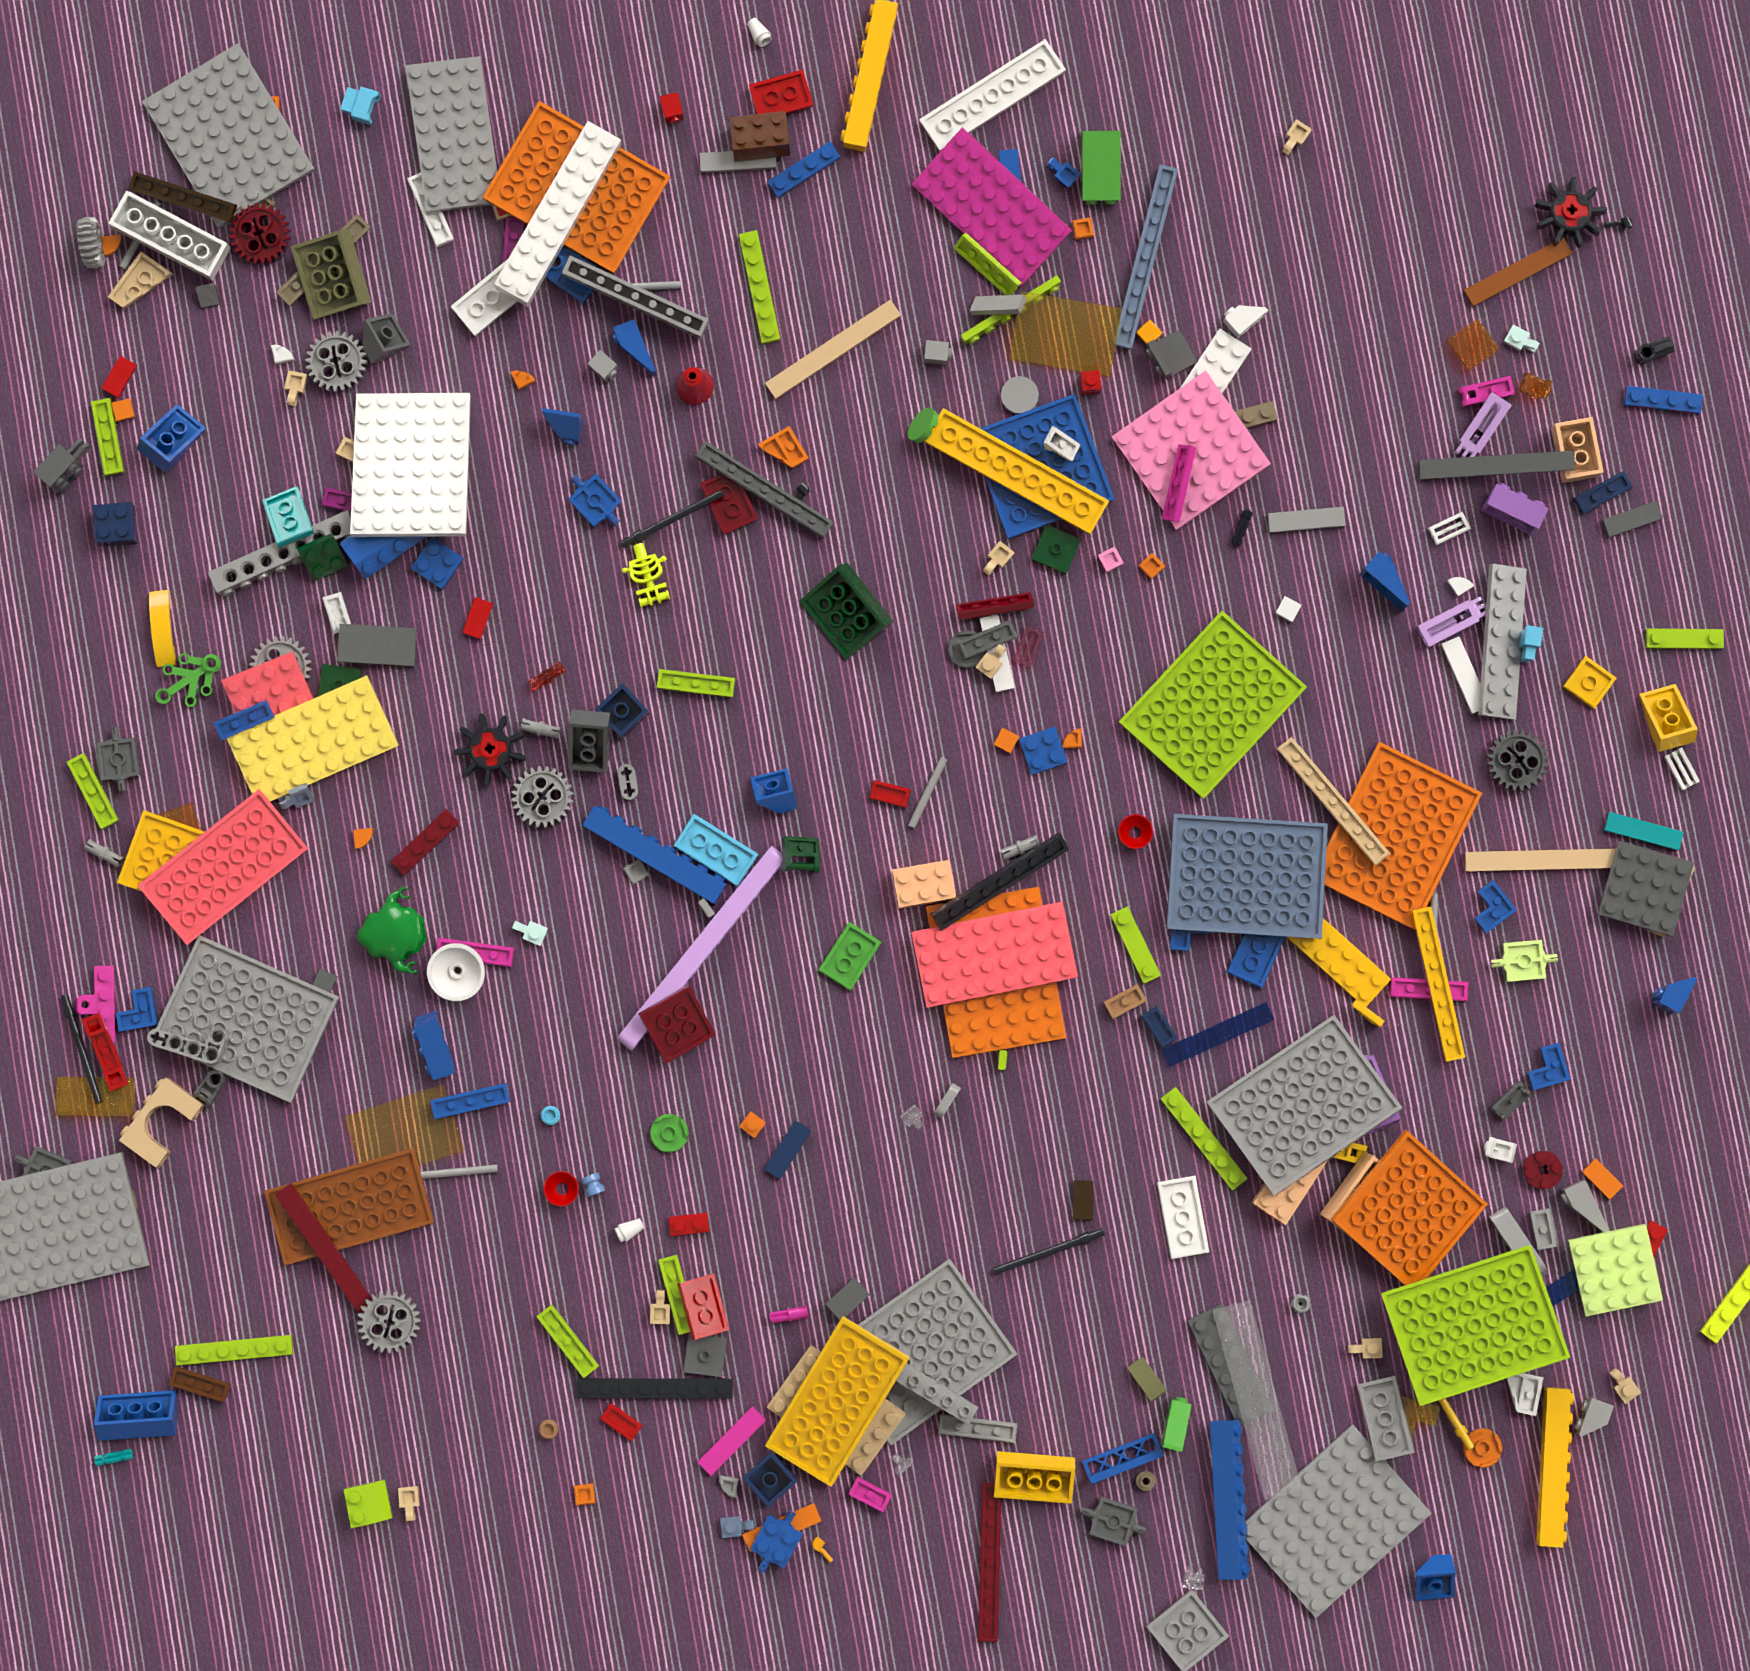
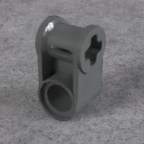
(209, 1088)

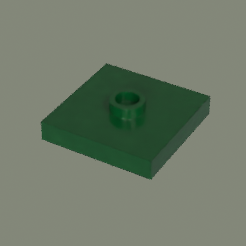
(1056, 549)
(336, 676)

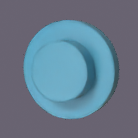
(550, 1115)

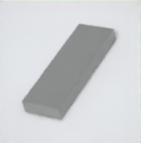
(998, 304)

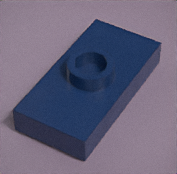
(1159, 1027)

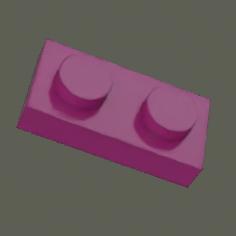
(870, 1494)

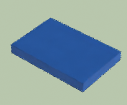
(1255, 958)

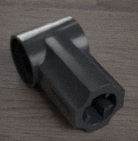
(1655, 350)

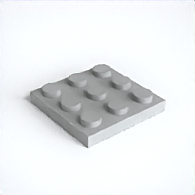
(1187, 1631)

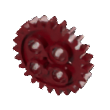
(275, 227)

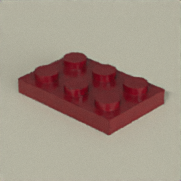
(734, 508)

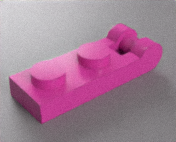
(1501, 387)

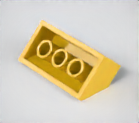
(1034, 1477)

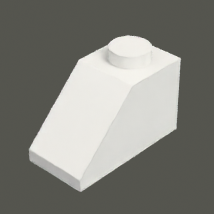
(1243, 318)

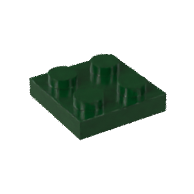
(322, 557)

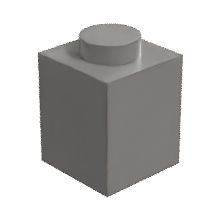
(937, 352)
(603, 366)

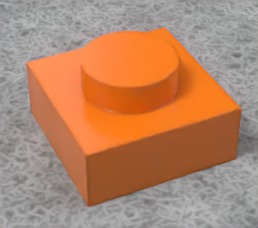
(752, 1124)

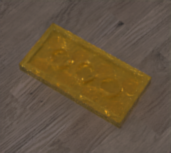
(76, 1098)

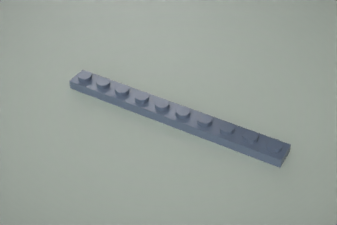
(1145, 256)

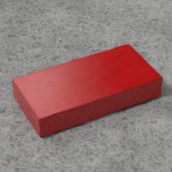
(119, 377)
(478, 618)
(890, 794)
(621, 1422)

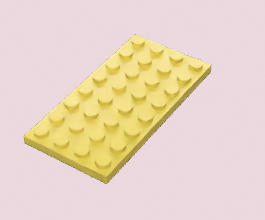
(313, 740)

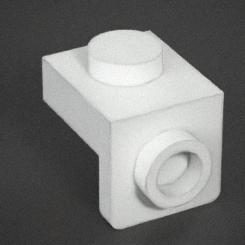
(1500, 1149)

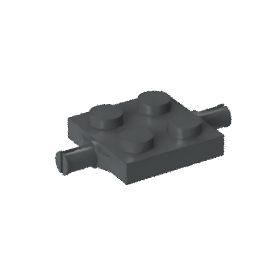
(118, 759)
(41, 1160)
(1113, 1521)

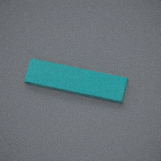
(1643, 831)

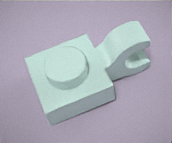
(1518, 338)
(533, 932)

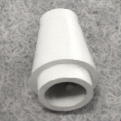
(759, 32)
(629, 1229)

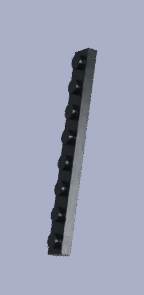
(999, 881)
(655, 1388)

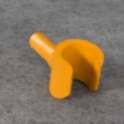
(818, 1544)

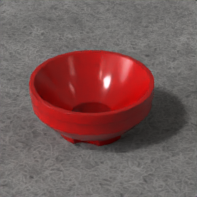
(1144, 826)
(551, 1184)

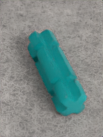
(113, 1457)

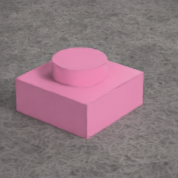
(1110, 559)

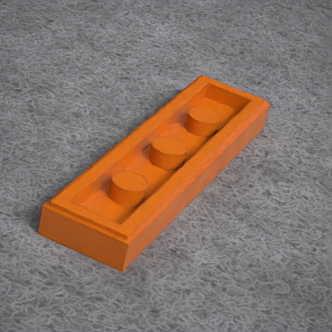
(804, 1518)

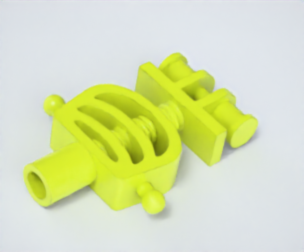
(642, 558)

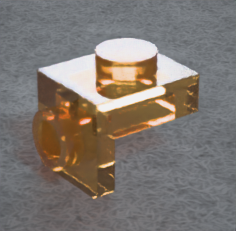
(1535, 386)

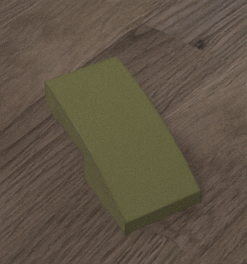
(1147, 1379)

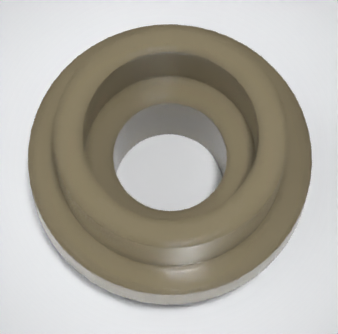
(1139, 1478)

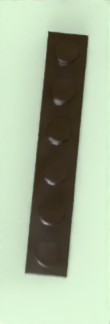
(182, 197)

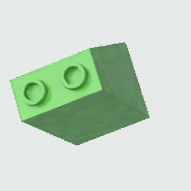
(1101, 166)

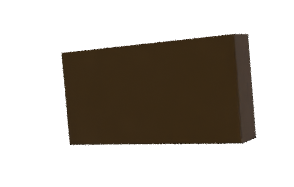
(1083, 1200)

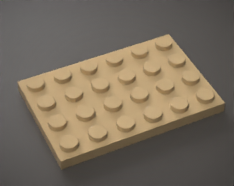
(874, 1437)

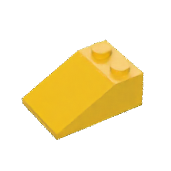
(1668, 718)

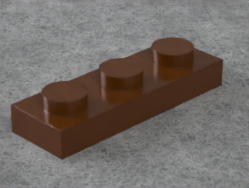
(200, 1384)

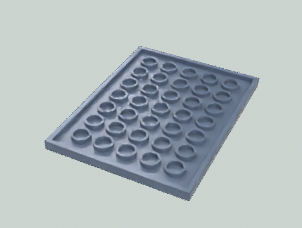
(1247, 876)

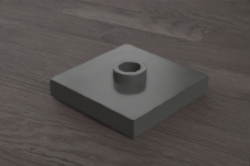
(705, 1356)

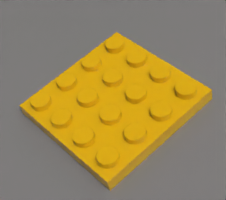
(153, 845)

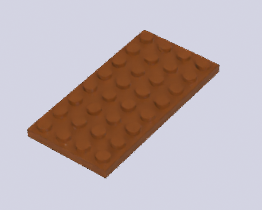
(355, 1204)

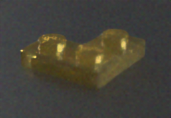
(1426, 1413)

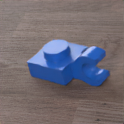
(1065, 173)

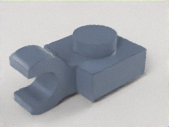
(299, 796)
(733, 1526)

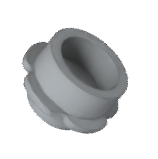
(1305, 1303)

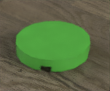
(922, 424)
(669, 1133)

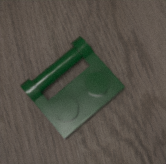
(803, 848)

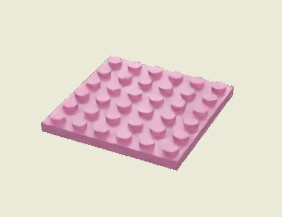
(1197, 418)

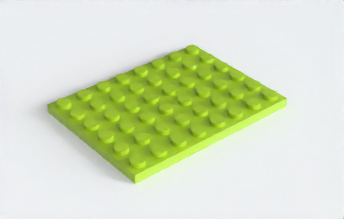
(1212, 704)
(1475, 1325)

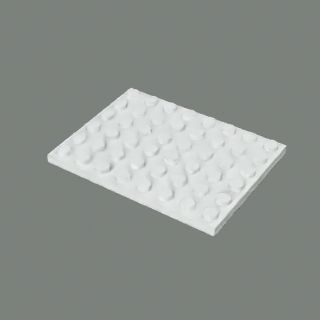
(410, 465)

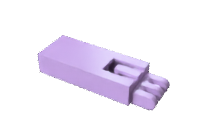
(1486, 421)
(1445, 625)

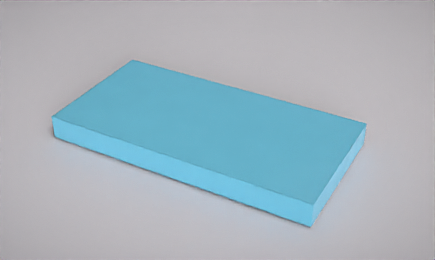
(716, 850)

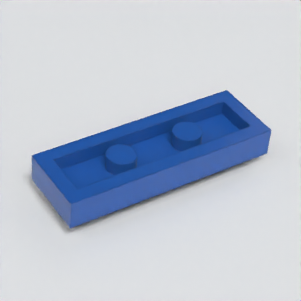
(244, 719)

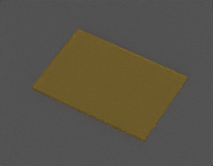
(1066, 333)
(404, 1126)

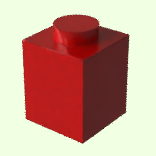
(672, 108)
(1090, 382)

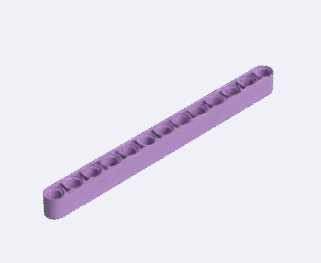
(706, 941)

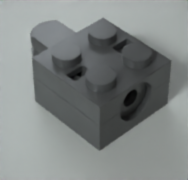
(62, 465)

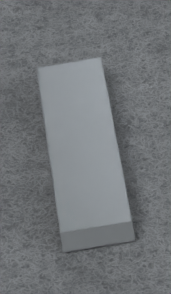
(724, 162)
(1306, 519)
(978, 1428)

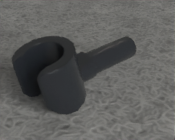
(1625, 222)
(803, 489)

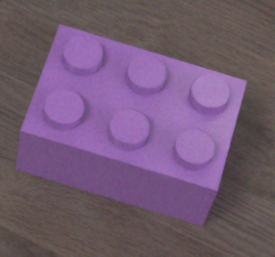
(1515, 508)

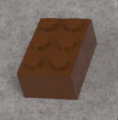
(759, 136)

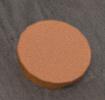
(1486, 1448)

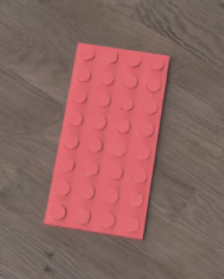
(222, 866)
(994, 954)

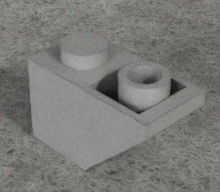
(1594, 1416)

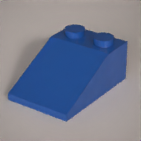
(170, 438)
(1384, 577)

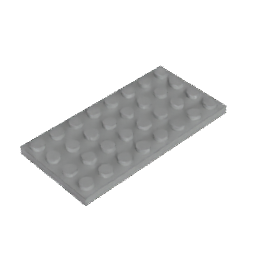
(452, 132)

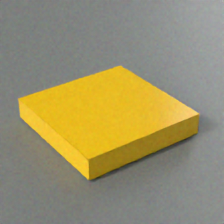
(1589, 682)

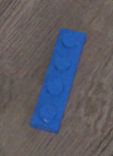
(803, 169)
(1663, 400)
(470, 1101)

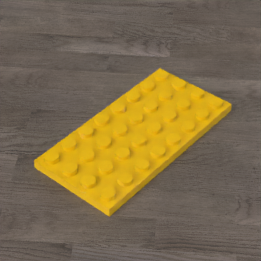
(837, 1401)

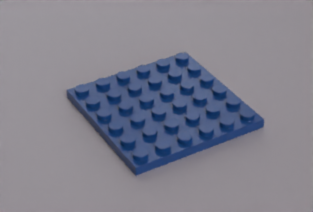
(1027, 434)

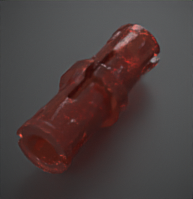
(546, 676)

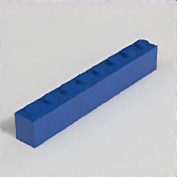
(653, 854)
(1229, 1499)

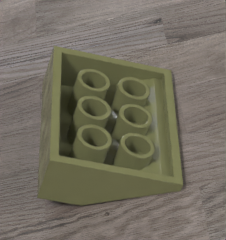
(331, 274)

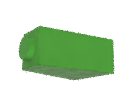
(1176, 1424)

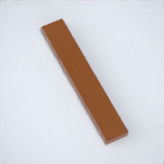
(1517, 272)

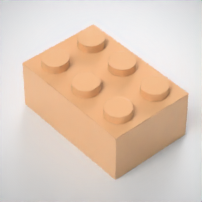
(1581, 438)
(924, 884)

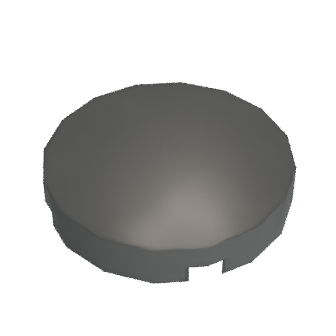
(955, 652)

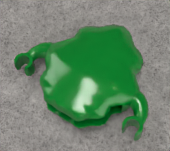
(393, 932)

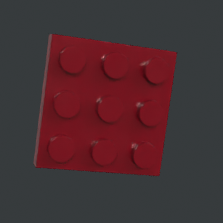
(676, 1024)

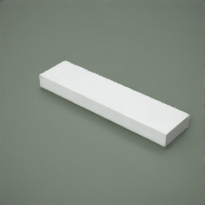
(435, 221)
(1463, 672)
(1003, 678)

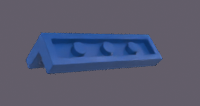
(1125, 1465)

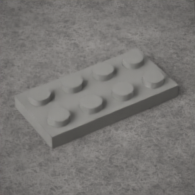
(1386, 1418)

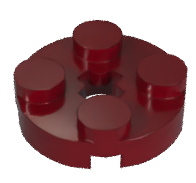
(1532, 1174)

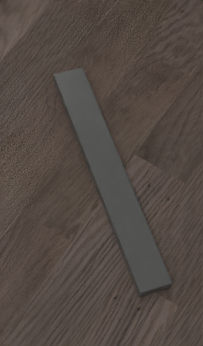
(1497, 465)
(764, 489)

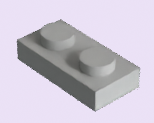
(1542, 1229)

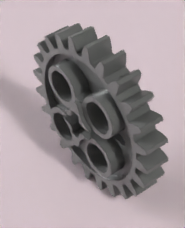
(1531, 750)

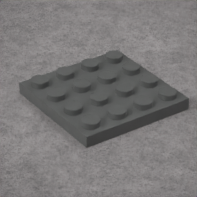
(1645, 888)

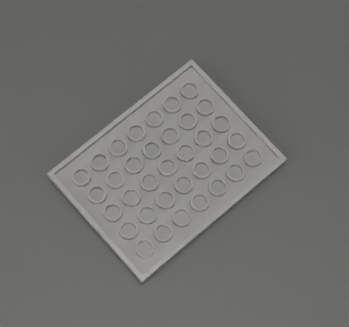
(228, 132)
(267, 1013)
(1304, 1105)
(68, 1226)
(945, 1337)
(1337, 1524)

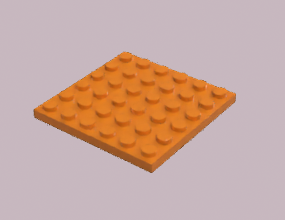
(1409, 1210)

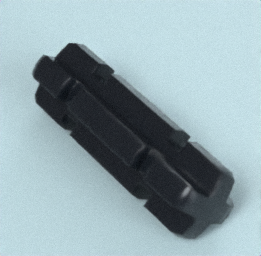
(1241, 527)

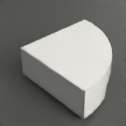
(281, 354)
(1459, 585)

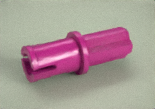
(788, 1315)

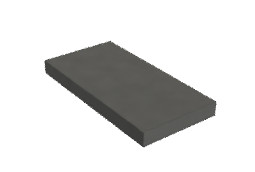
(376, 645)

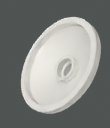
(446, 981)

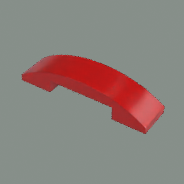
(105, 1051)

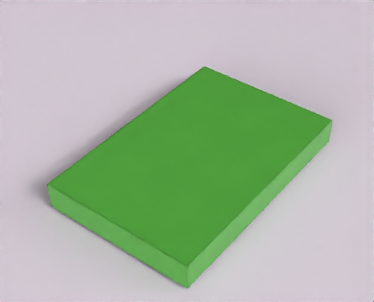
(849, 956)

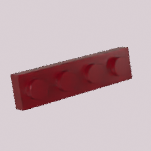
(994, 606)
(425, 842)

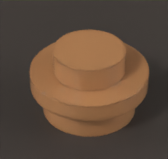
(548, 1429)

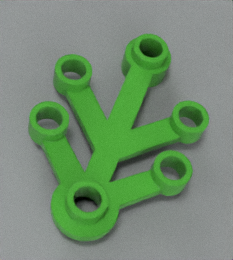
(191, 677)

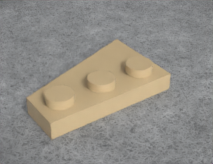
(138, 280)

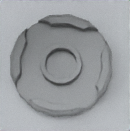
(1019, 395)

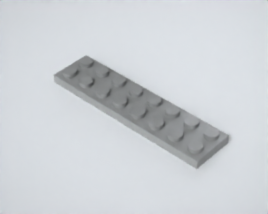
(1502, 642)

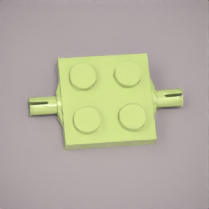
(1524, 960)

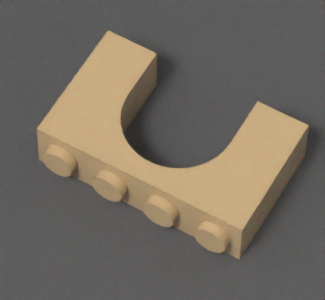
(137, 1134)

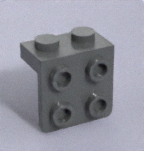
(1170, 355)

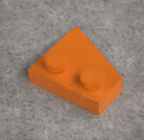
(785, 448)

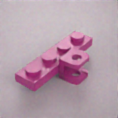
(103, 998)

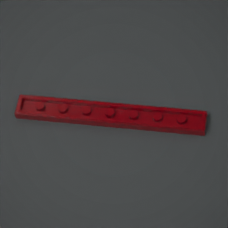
(324, 1247)
(989, 1565)

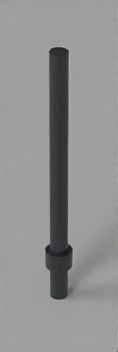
(639, 535)
(70, 1014)
(1084, 1238)

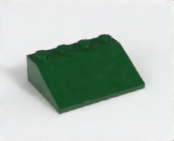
(846, 610)

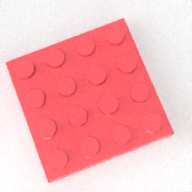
(275, 680)

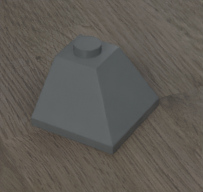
(383, 337)

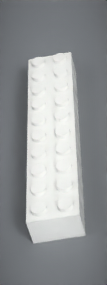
(557, 214)

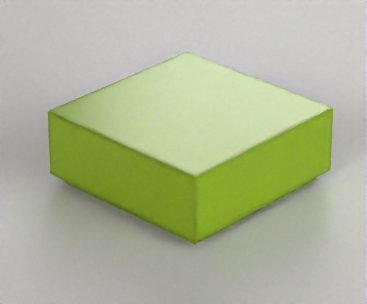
(1002, 1060)

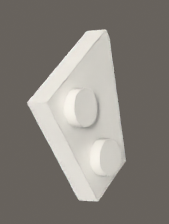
(1525, 1392)

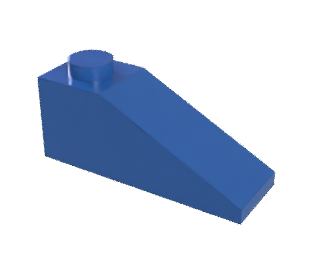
(632, 343)

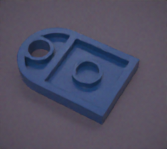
(571, 287)

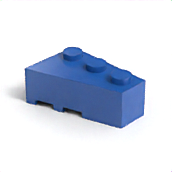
(433, 1045)

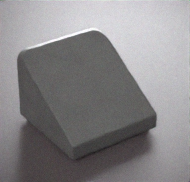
(207, 295)

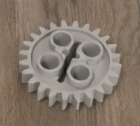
(352, 357)
(283, 647)
(529, 786)
(405, 1324)

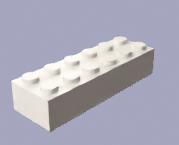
(169, 235)

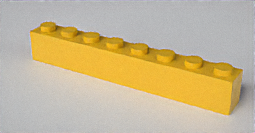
(870, 75)
(1554, 1467)

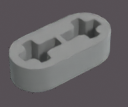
(623, 783)
(947, 1100)

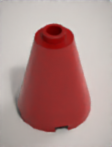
(695, 385)

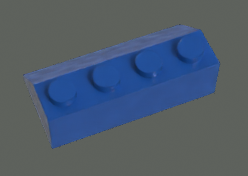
(373, 553)
(136, 1415)

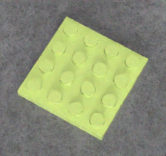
(1615, 1270)

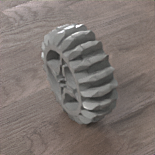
(90, 242)

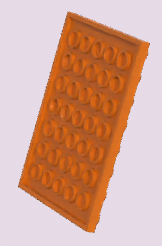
(613, 211)
(1416, 818)
(1007, 1017)

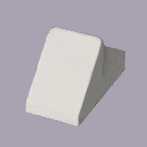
(1061, 444)

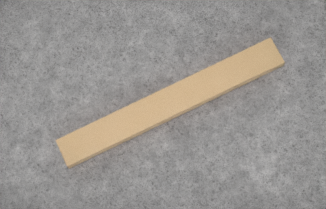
(833, 349)
(1333, 801)
(1539, 860)

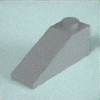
(1581, 1201)

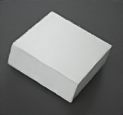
(1288, 609)

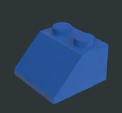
(1673, 996)

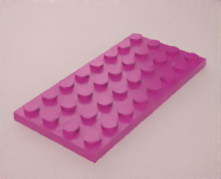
(991, 206)

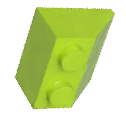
(368, 1503)

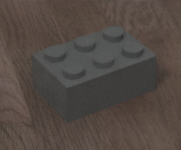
(589, 741)

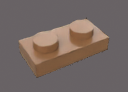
(1125, 1001)

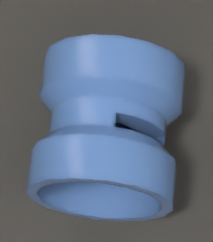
(593, 1186)

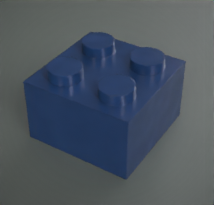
(115, 524)
(624, 710)
(770, 1478)

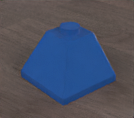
(565, 425)
(774, 791)
(1436, 1578)

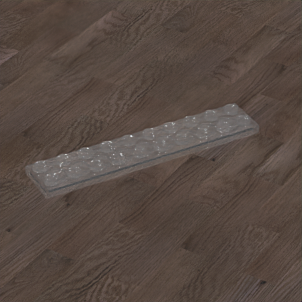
(1257, 1400)

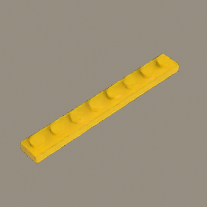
(1438, 984)

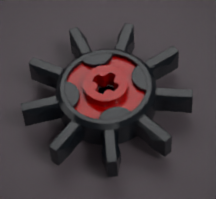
(1568, 203)
(500, 755)

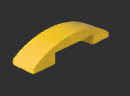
(161, 628)

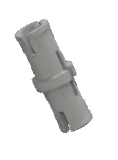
(540, 728)
(1020, 847)
(104, 853)

